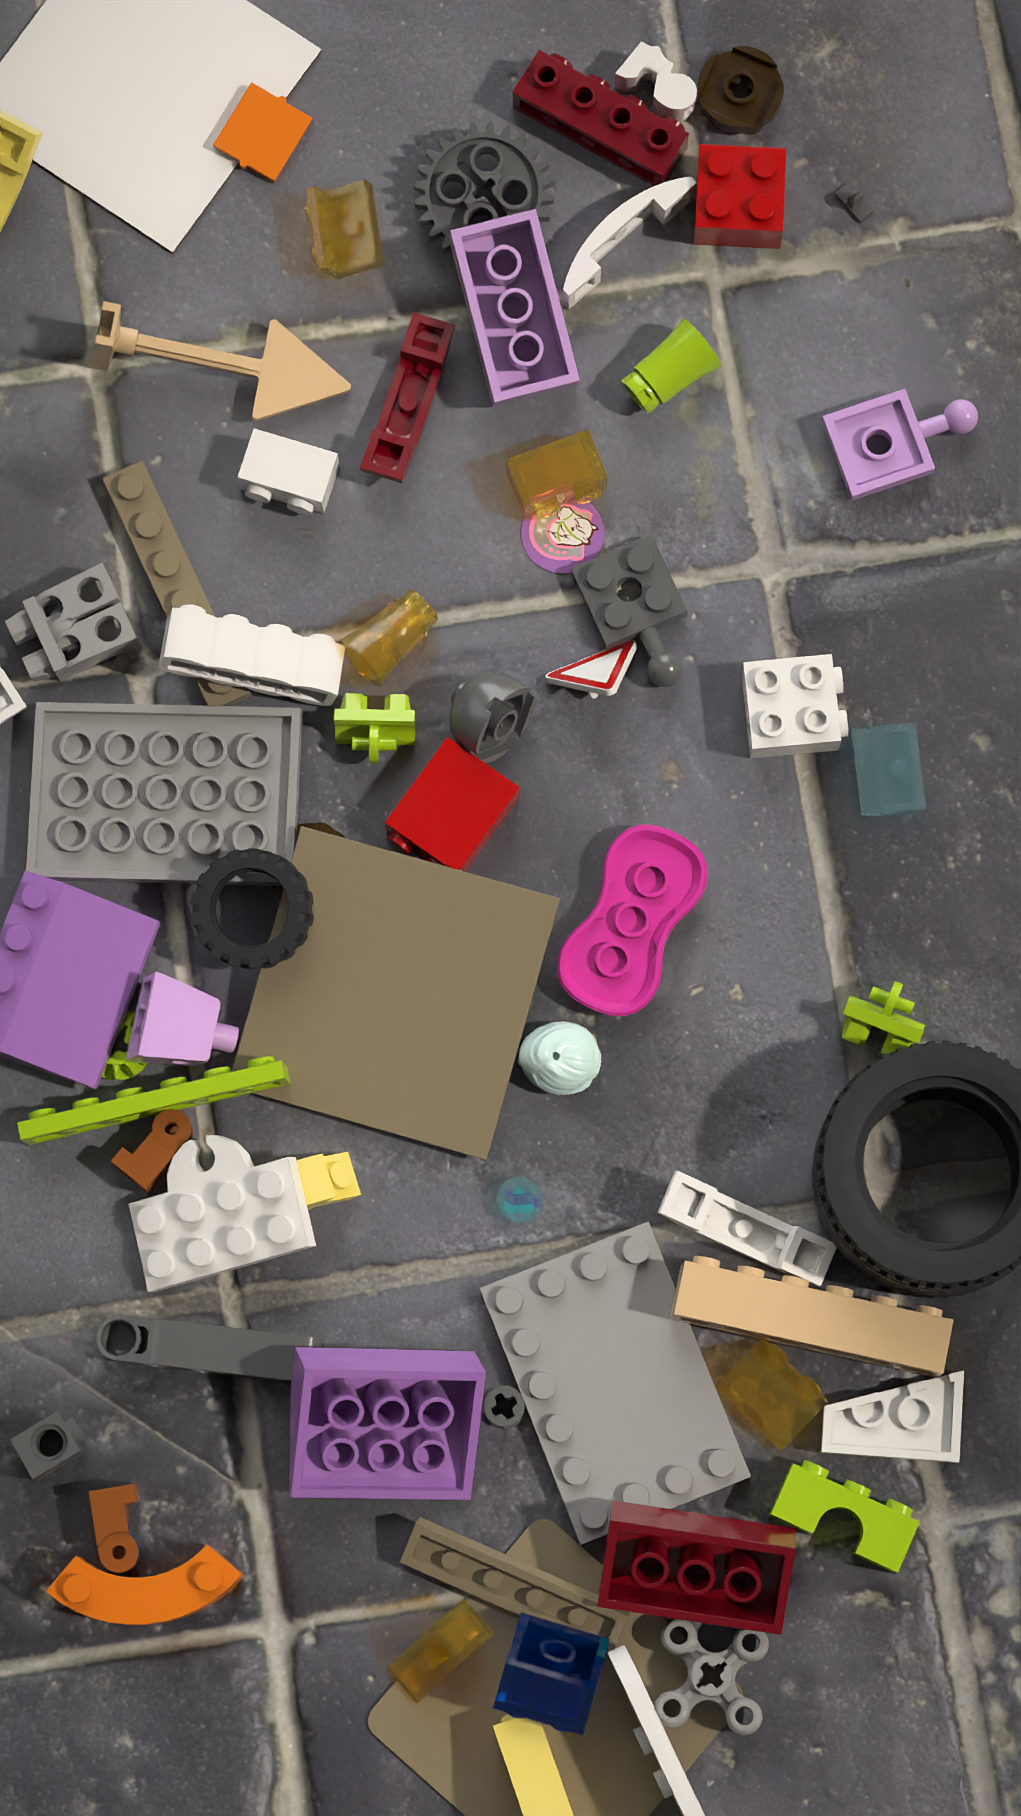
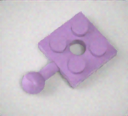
(894, 419)

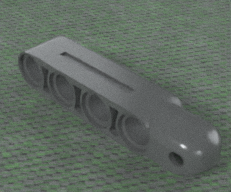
(201, 1347)

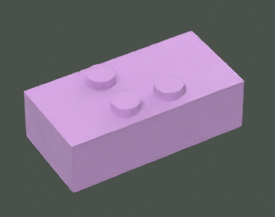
(514, 307)

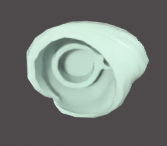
(560, 1057)

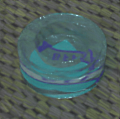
(519, 1200)

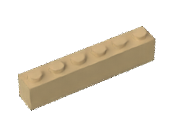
(812, 1318)

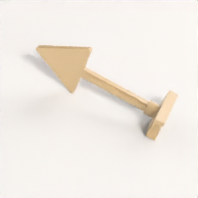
(286, 375)

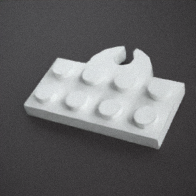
(219, 1215)

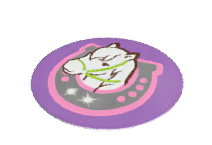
(564, 538)

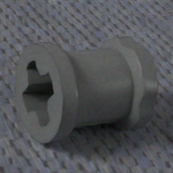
(508, 1394)

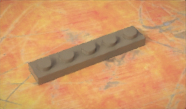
(508, 1581)

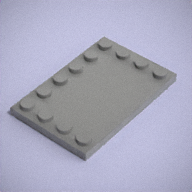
(160, 789)
(614, 1380)

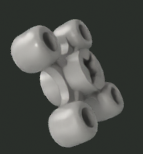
(725, 1695)

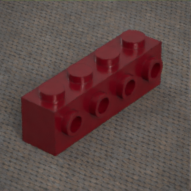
(600, 119)

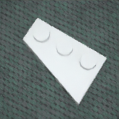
(899, 1423)

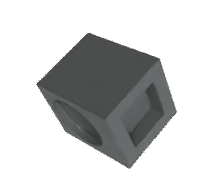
(28, 1445)

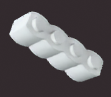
(252, 656)

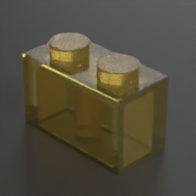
(557, 475)

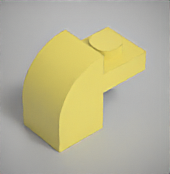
(327, 1179)

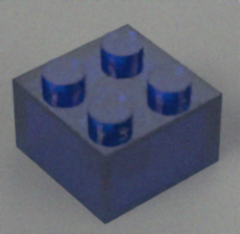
(551, 1674)

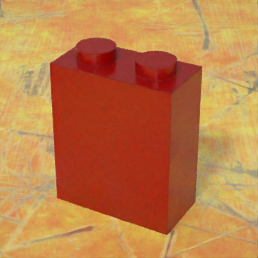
(451, 808)

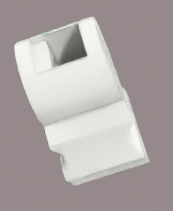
(673, 93)

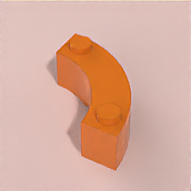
(146, 1599)

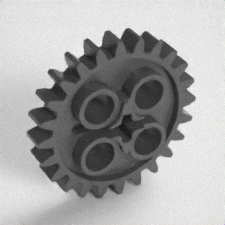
(514, 170)

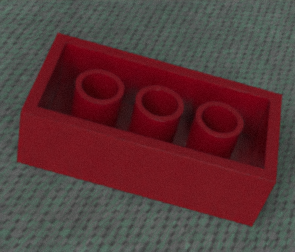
(697, 1567)

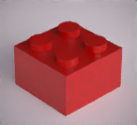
(740, 196)

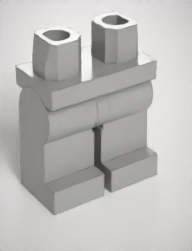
(76, 624)

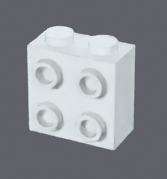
(793, 706)

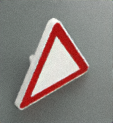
(596, 673)

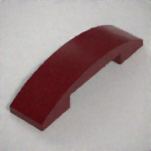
(409, 398)

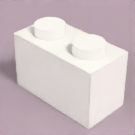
(288, 472)

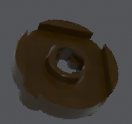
(730, 68)

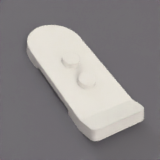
(653, 1737)

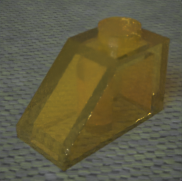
(440, 1651)

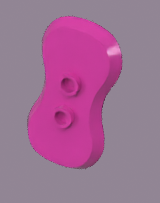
(618, 950)

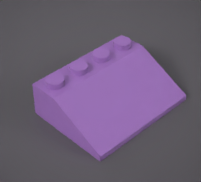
(67, 977)
(384, 1423)

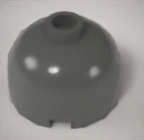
(488, 712)

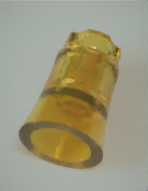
(389, 637)

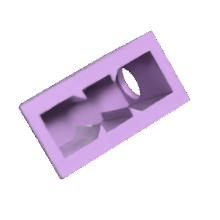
(177, 1024)

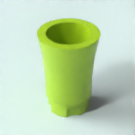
(671, 367)

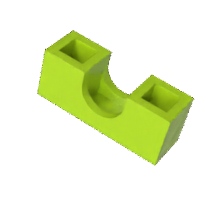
(884, 1529)

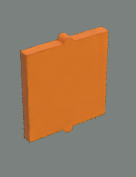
(262, 132)

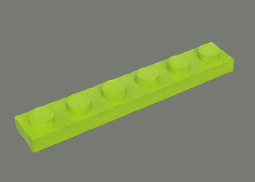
(135, 1105)

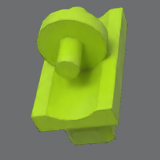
(375, 728)
(864, 1015)

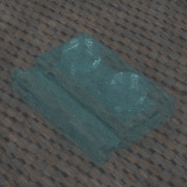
(888, 770)

